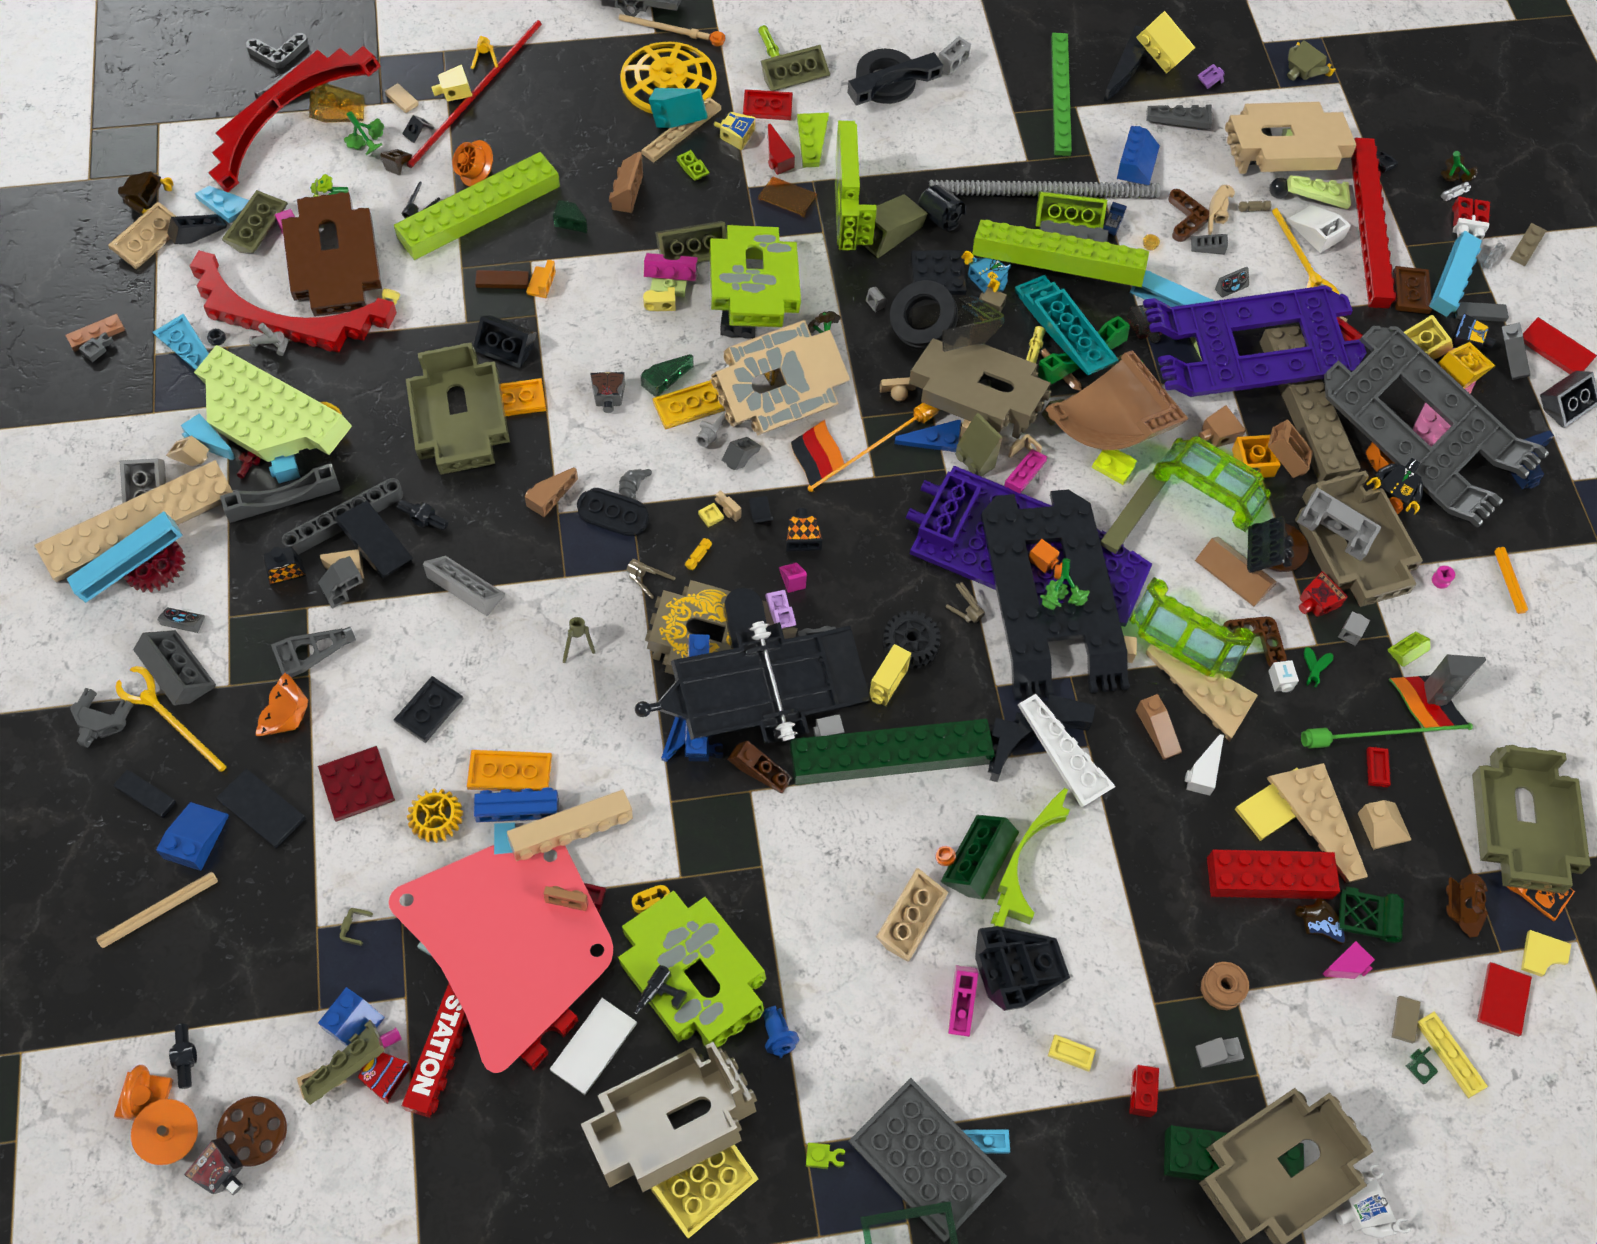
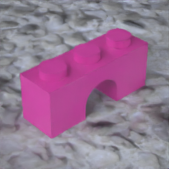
(681, 269)

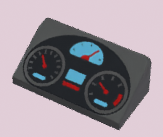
(1233, 282)
(181, 619)

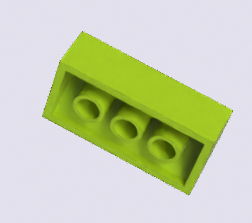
(1071, 209)

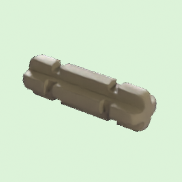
(1254, 206)

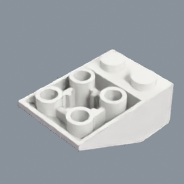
(1320, 227)

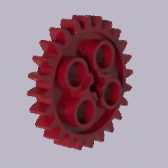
(158, 569)

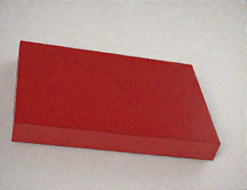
(768, 104)
(1504, 999)

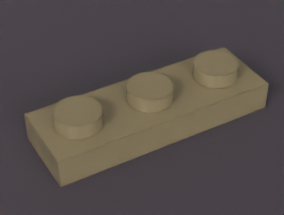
(1528, 244)

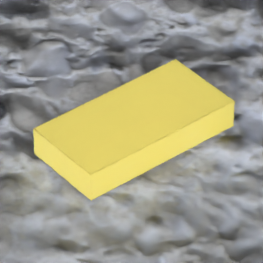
(1071, 1053)

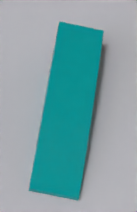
(1066, 324)

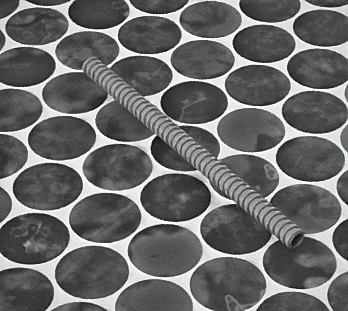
(1062, 188)

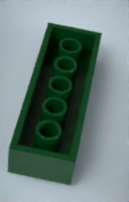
(1189, 1159)

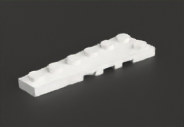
(1073, 764)

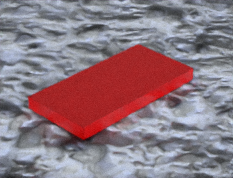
(1557, 347)

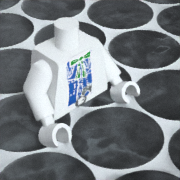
(1370, 1210)

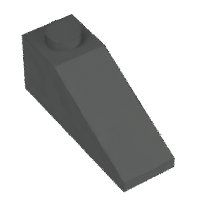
(1516, 351)

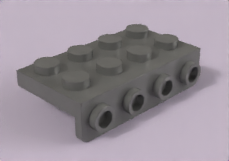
(1081, 231)

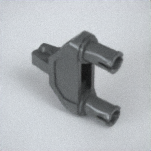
(96, 723)

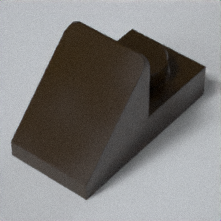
(394, 160)

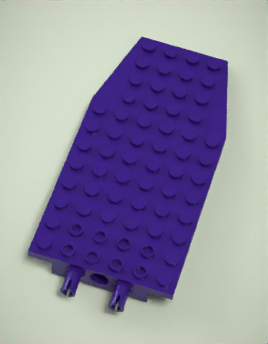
(955, 539)

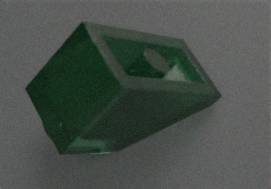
(569, 217)

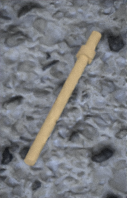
(693, 33)

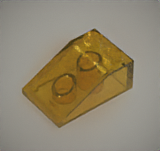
(333, 103)

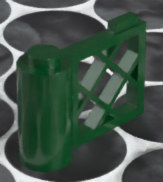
(1389, 915)

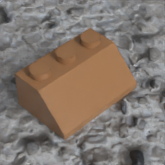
(627, 184)

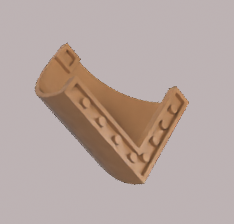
(1118, 408)

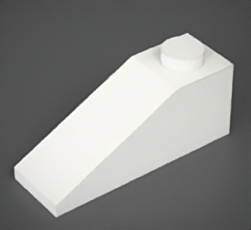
(1204, 772)

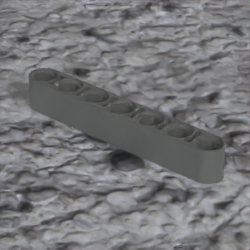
(316, 525)

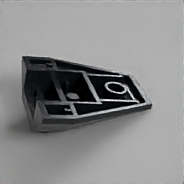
(1018, 965)

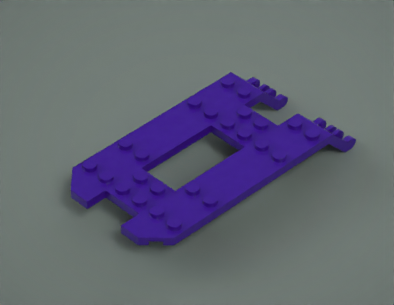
(1227, 371)

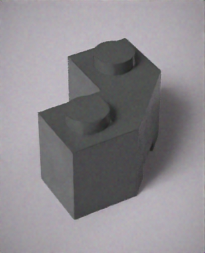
(338, 579)

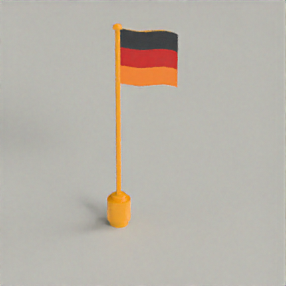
(821, 455)

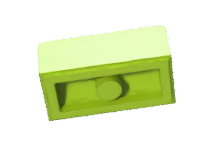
(1410, 648)

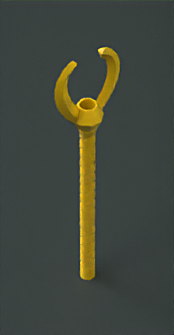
(1314, 278)
(149, 698)

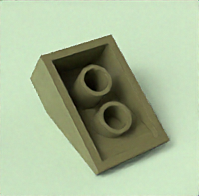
(979, 446)

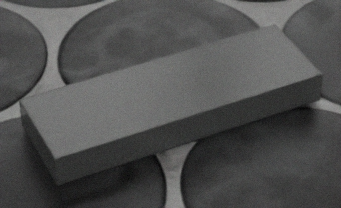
(1483, 311)

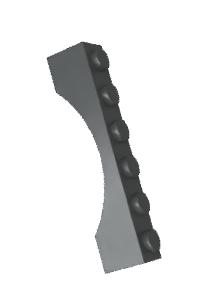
(246, 504)

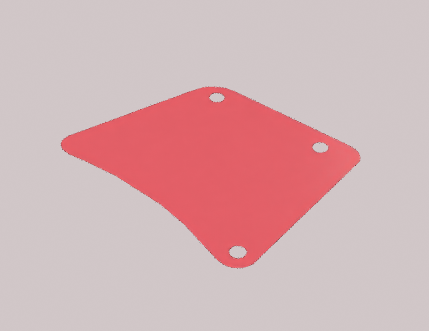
(503, 946)

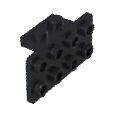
(1269, 545)

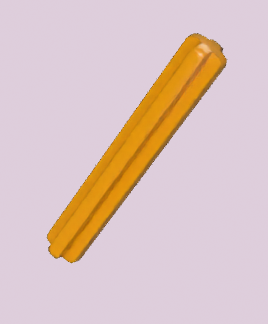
(1511, 580)

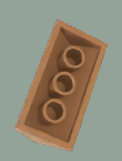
(1231, 569)

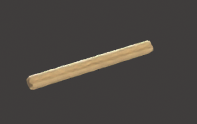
(157, 909)

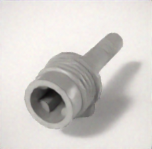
(708, 431)

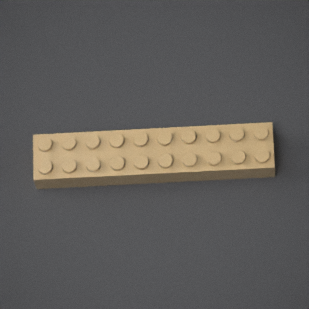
(179, 498)

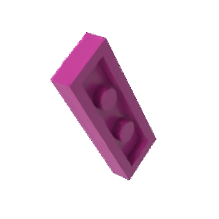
(1025, 471)

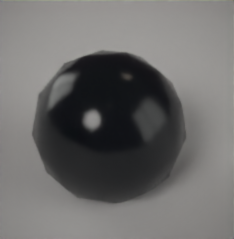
(1279, 188)

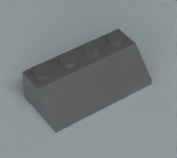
(173, 666)

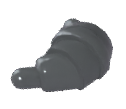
(631, 482)

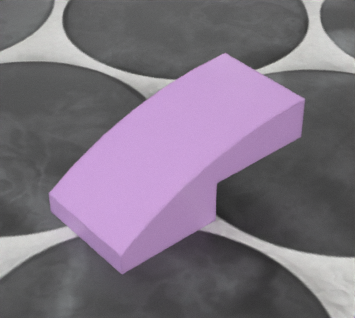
(780, 609)

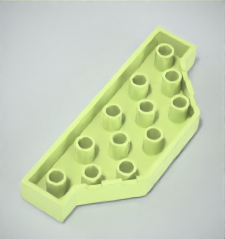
(264, 411)

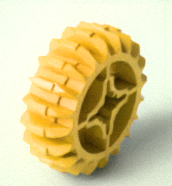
(424, 805)

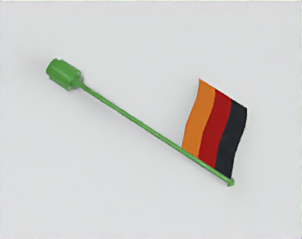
(1413, 692)

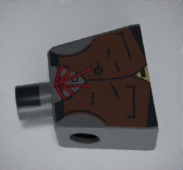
(608, 389)

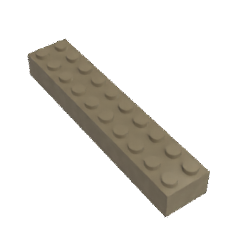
(1313, 413)

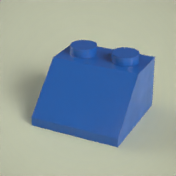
(349, 1016)

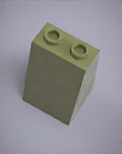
(894, 223)

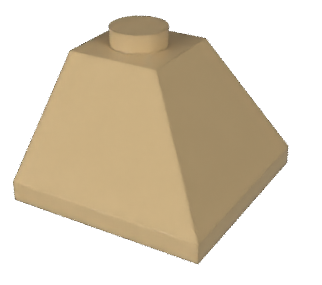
(1383, 824)

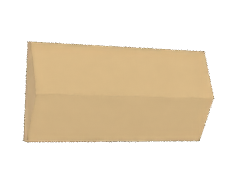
(911, 915)

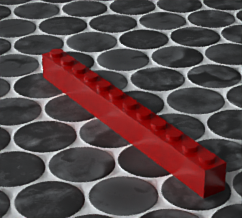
(1372, 224)

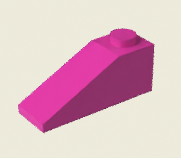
(963, 1000)

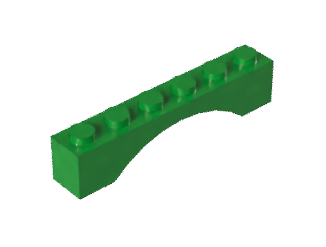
(1060, 365)

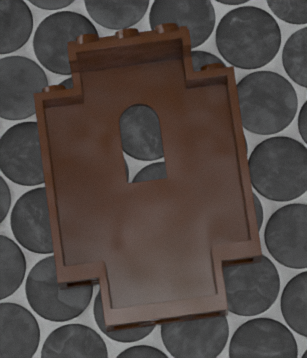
(333, 277)

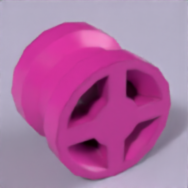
(1443, 577)

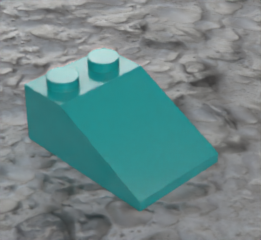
(677, 106)

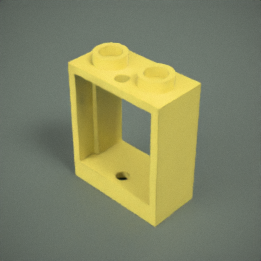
(889, 675)

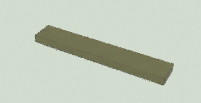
(1132, 513)

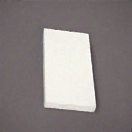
(593, 1046)

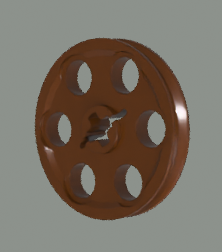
(259, 1122)

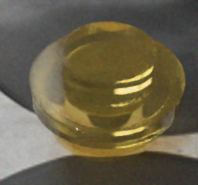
(1151, 242)

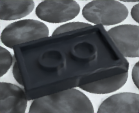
(428, 709)

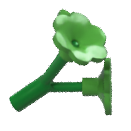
(356, 141)

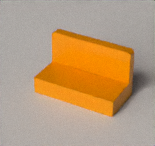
(542, 280)

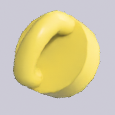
(388, 293)

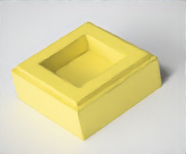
(711, 515)

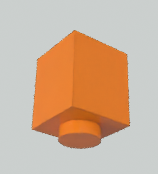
(1044, 556)

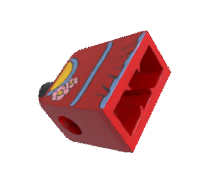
(384, 1075)

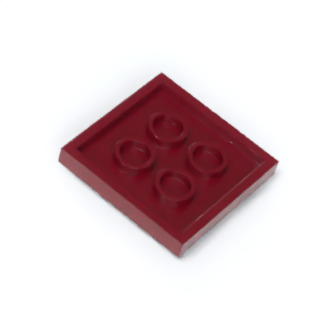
(356, 783)

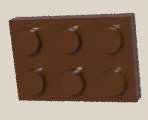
(1412, 289)

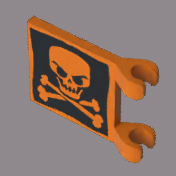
(1548, 903)

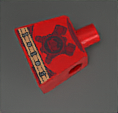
(1321, 596)

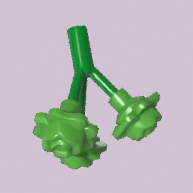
(1058, 590)

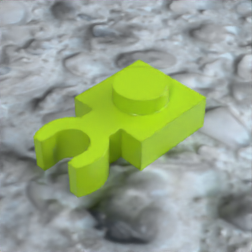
(820, 1156)

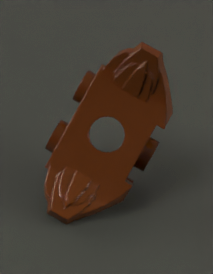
(1470, 919)

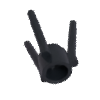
(411, 208)

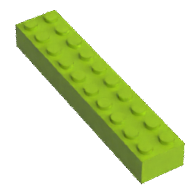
(476, 205)
(1060, 253)

